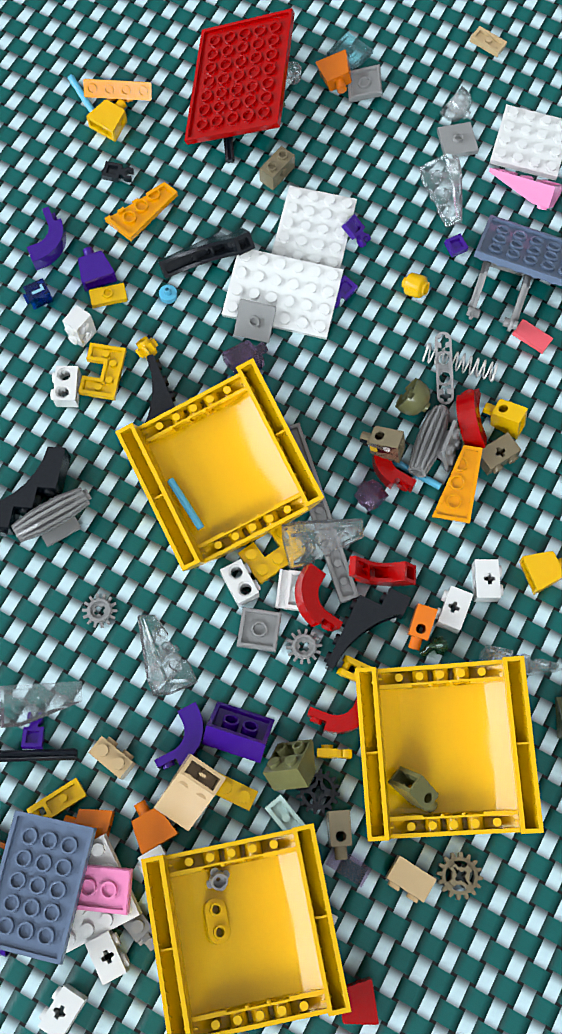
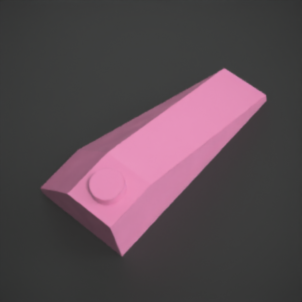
(538, 192)

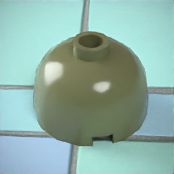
(414, 399)

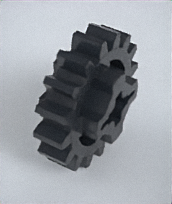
(326, 793)

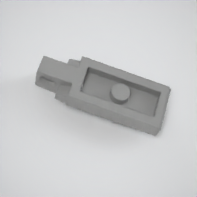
(140, 930)

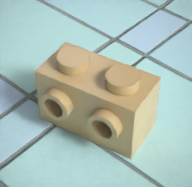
(112, 758)
(410, 879)

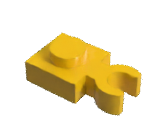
(328, 752)

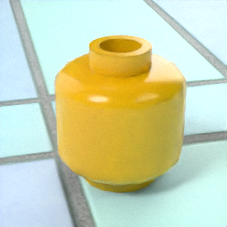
(415, 285)

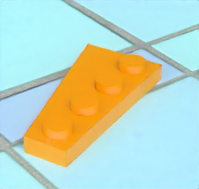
(142, 211)
(459, 492)

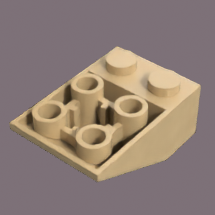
(189, 792)

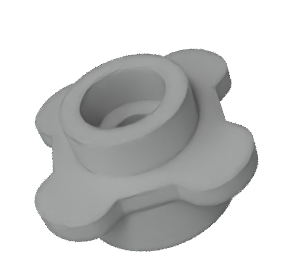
(222, 883)

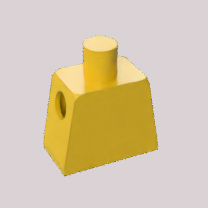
(108, 118)
(507, 417)
(541, 570)

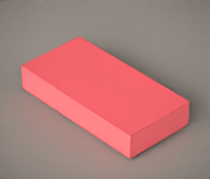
(532, 336)

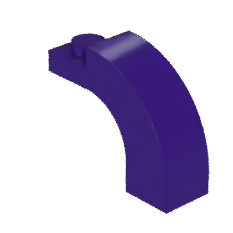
(52, 245)
(192, 739)

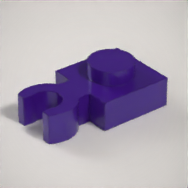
(354, 229)
(346, 290)
(33, 735)

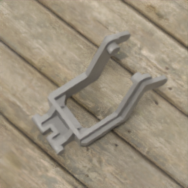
(510, 323)

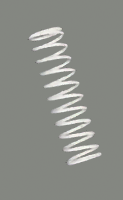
(463, 359)

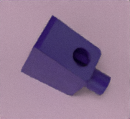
(95, 269)

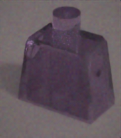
(243, 352)

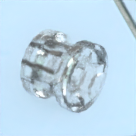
(293, 73)

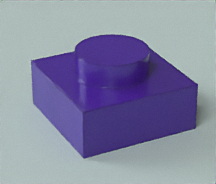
(456, 245)

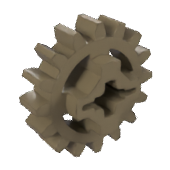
(452, 882)

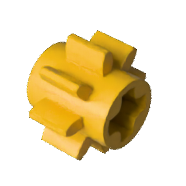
(146, 347)

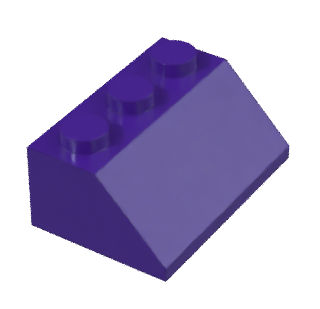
(238, 731)

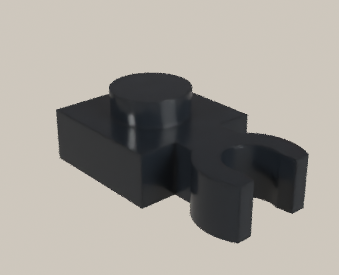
(114, 171)

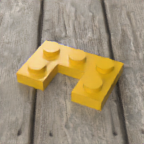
(108, 383)
(265, 567)

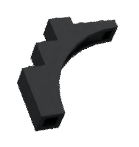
(46, 482)

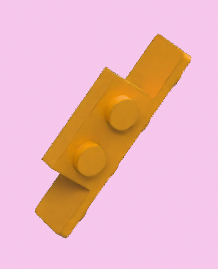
(117, 89)

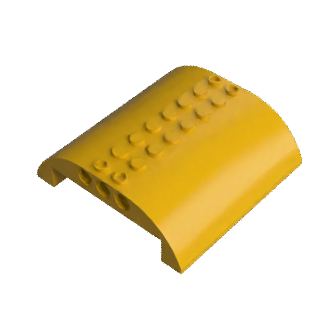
(230, 462)
(462, 732)
(281, 942)

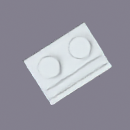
(286, 590)

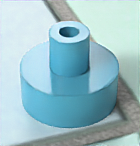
(168, 294)

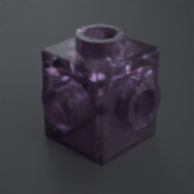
(370, 495)

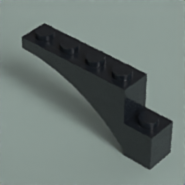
(207, 250)
(162, 399)
(365, 616)

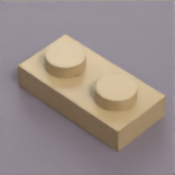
(488, 41)

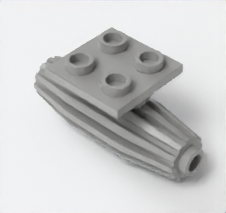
(435, 442)
(53, 518)

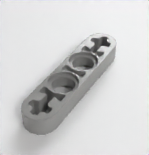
(440, 368)

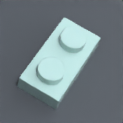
(283, 814)

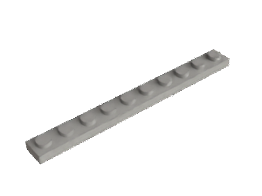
(336, 560)

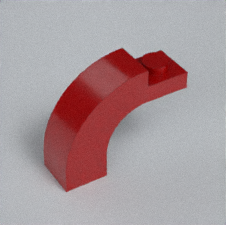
(469, 418)
(390, 475)
(382, 574)
(308, 601)
(336, 723)

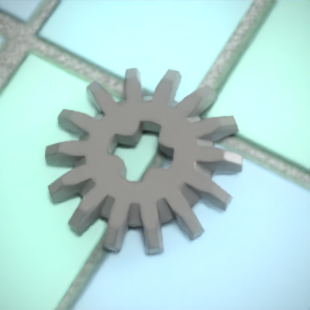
(91, 609)
(303, 654)

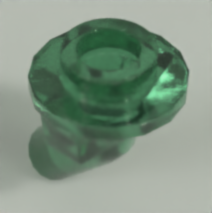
(438, 644)

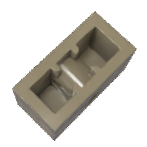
(277, 168)
(505, 448)

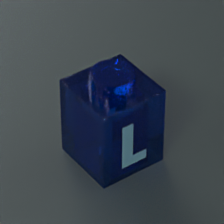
(37, 294)

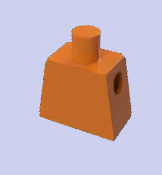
(335, 71)
(423, 616)
(94, 818)
(151, 827)

